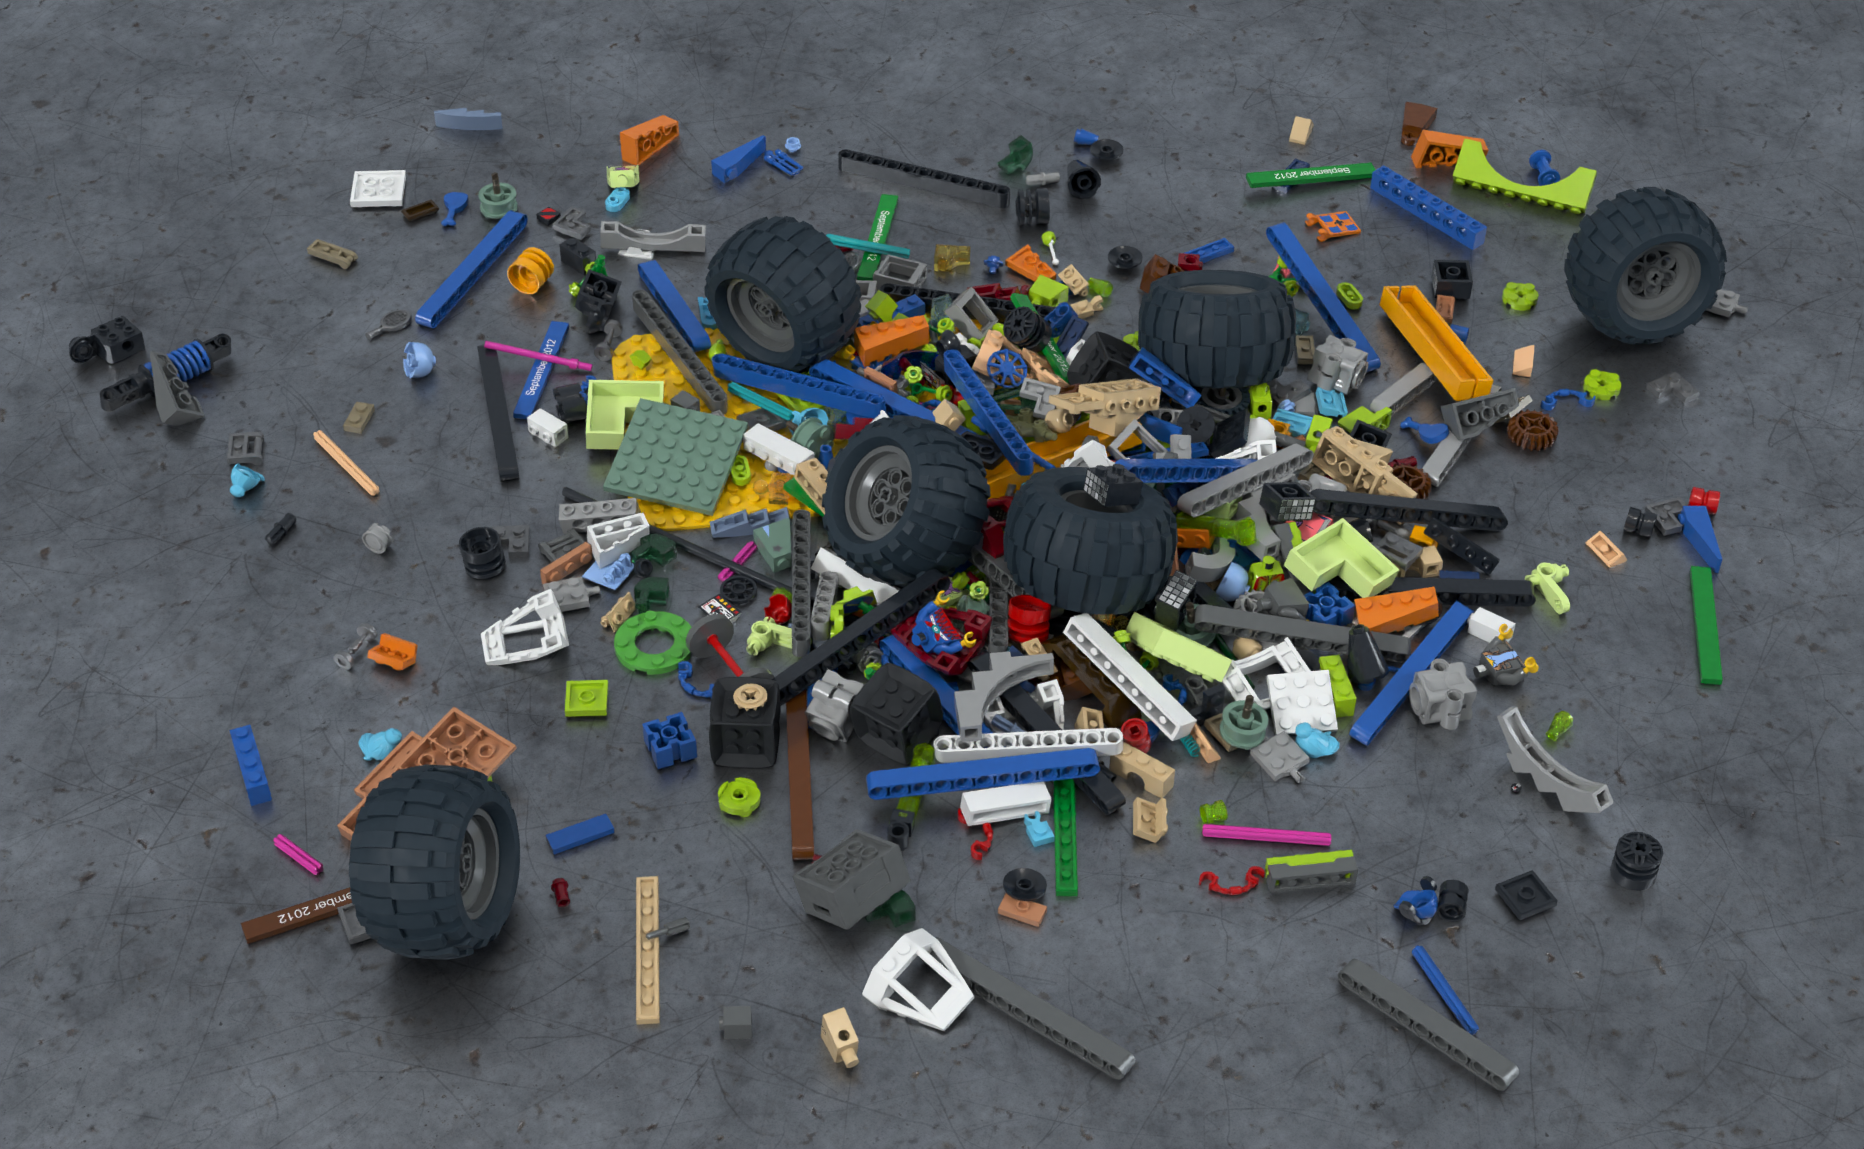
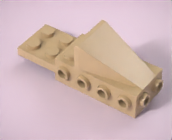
(1110, 403)
(1358, 465)

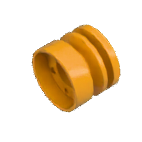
(530, 270)

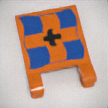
(1333, 224)

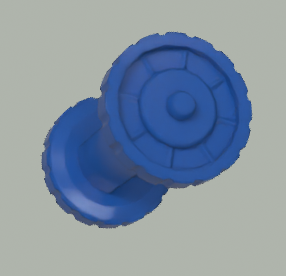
(1540, 160)

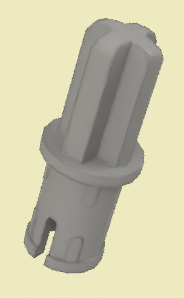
(1042, 178)

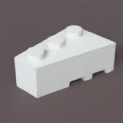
(616, 537)

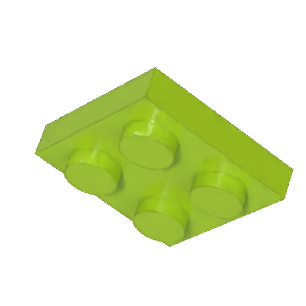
(586, 698)

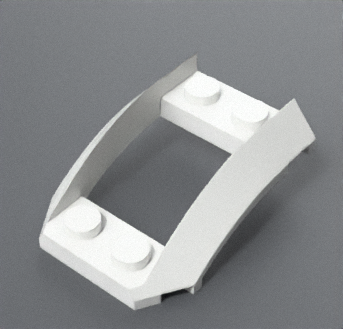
(1283, 653)

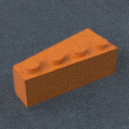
(647, 138)
(889, 338)
(1397, 610)

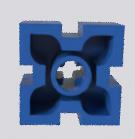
(1328, 607)
(669, 740)

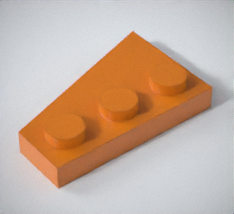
(1029, 264)

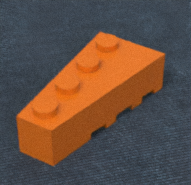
(1440, 148)

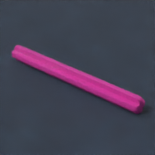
(1266, 834)

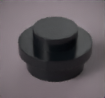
(643, 567)

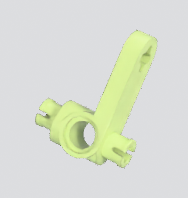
(1545, 580)
(766, 633)

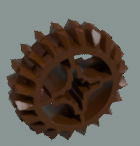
(1532, 430)
(1414, 479)

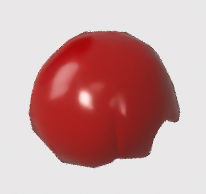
(779, 609)

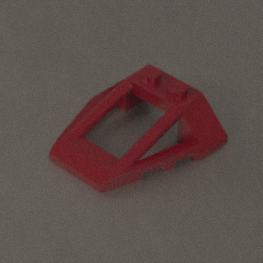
(993, 530)
(945, 662)

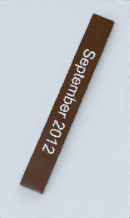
(295, 916)

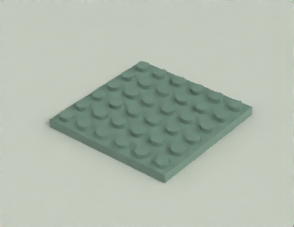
(676, 456)

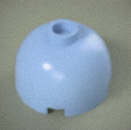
(419, 360)
(1233, 583)

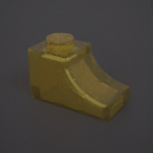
(950, 256)

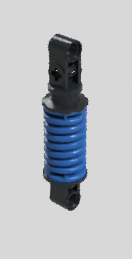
(189, 364)

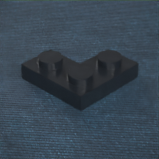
(1211, 704)

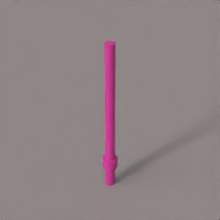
(572, 363)

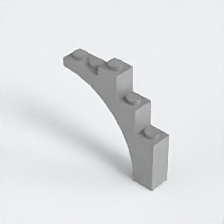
(1267, 541)
(988, 685)
(1528, 756)

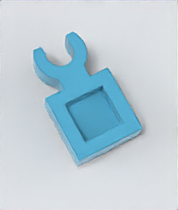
(1038, 831)

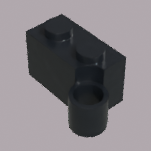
(576, 254)

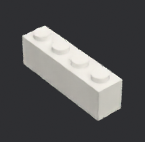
(775, 448)
(1005, 803)

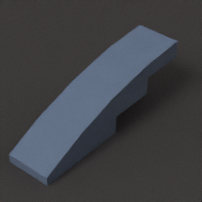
(468, 120)
(743, 523)

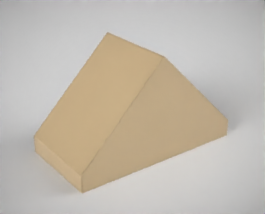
(1301, 130)

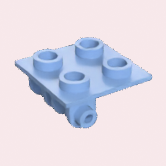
(612, 574)

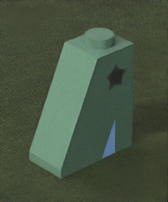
(775, 544)

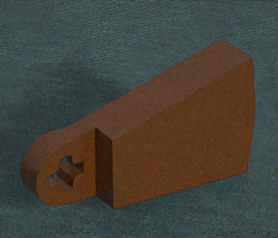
(1415, 120)

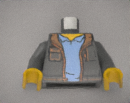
(1502, 663)

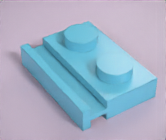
(1331, 403)
(1298, 423)

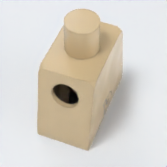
(840, 1037)

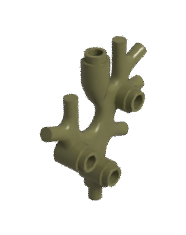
(1031, 426)

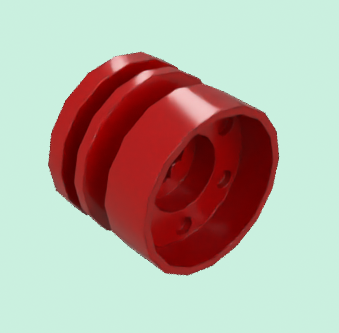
(1028, 618)

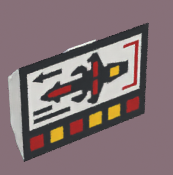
(720, 605)

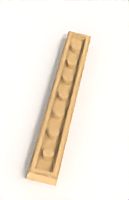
(647, 951)

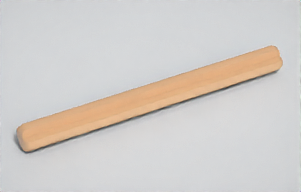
(346, 463)

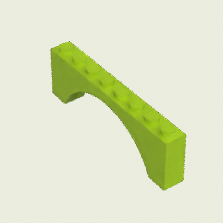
(1570, 193)

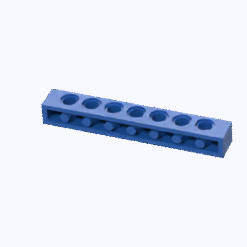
(1428, 207)

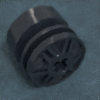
(1033, 206)
(1027, 329)
(482, 552)
(1636, 861)

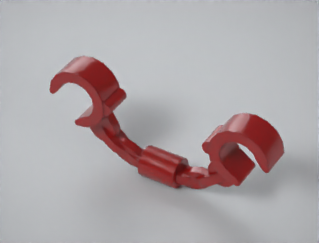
(979, 844)
(1235, 890)

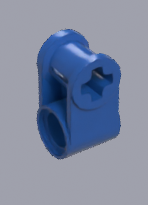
(1060, 317)

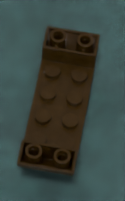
(1117, 705)

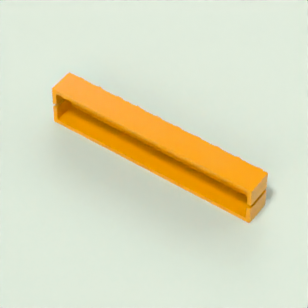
(1435, 342)
(1054, 452)

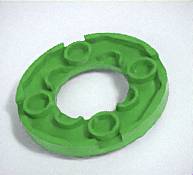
(653, 664)

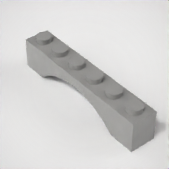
(618, 236)

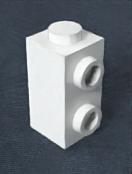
(547, 427)
(1486, 625)

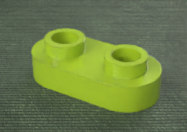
(1349, 295)
(740, 471)

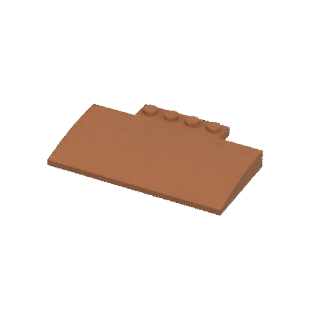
(451, 742)

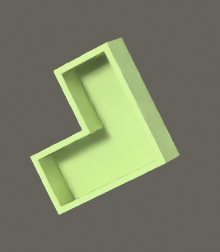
(612, 405)
(1343, 553)
(1177, 648)

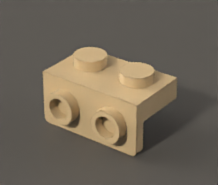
(1149, 819)

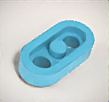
(617, 199)

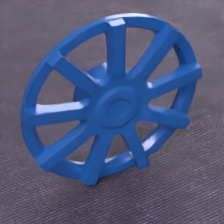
(1007, 368)

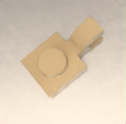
(1086, 309)

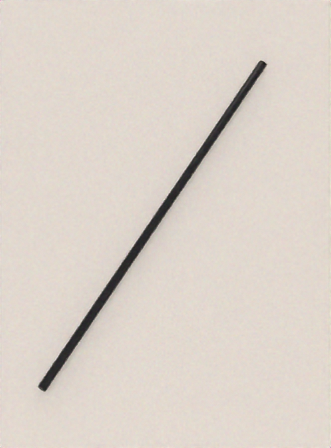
(710, 556)

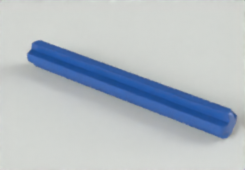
(1445, 990)

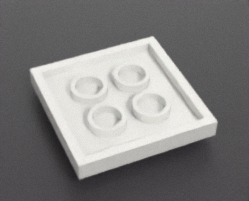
(378, 188)
(1301, 699)

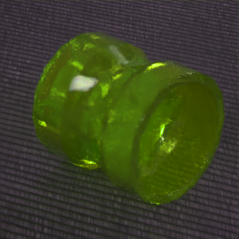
(1215, 811)

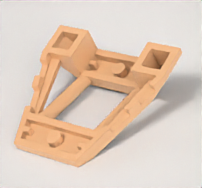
(994, 342)
(1036, 362)

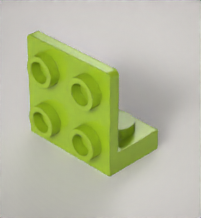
(1380, 419)

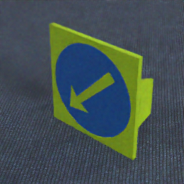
(853, 597)

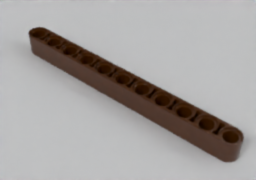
(799, 778)

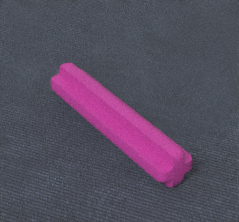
(740, 558)
(298, 854)

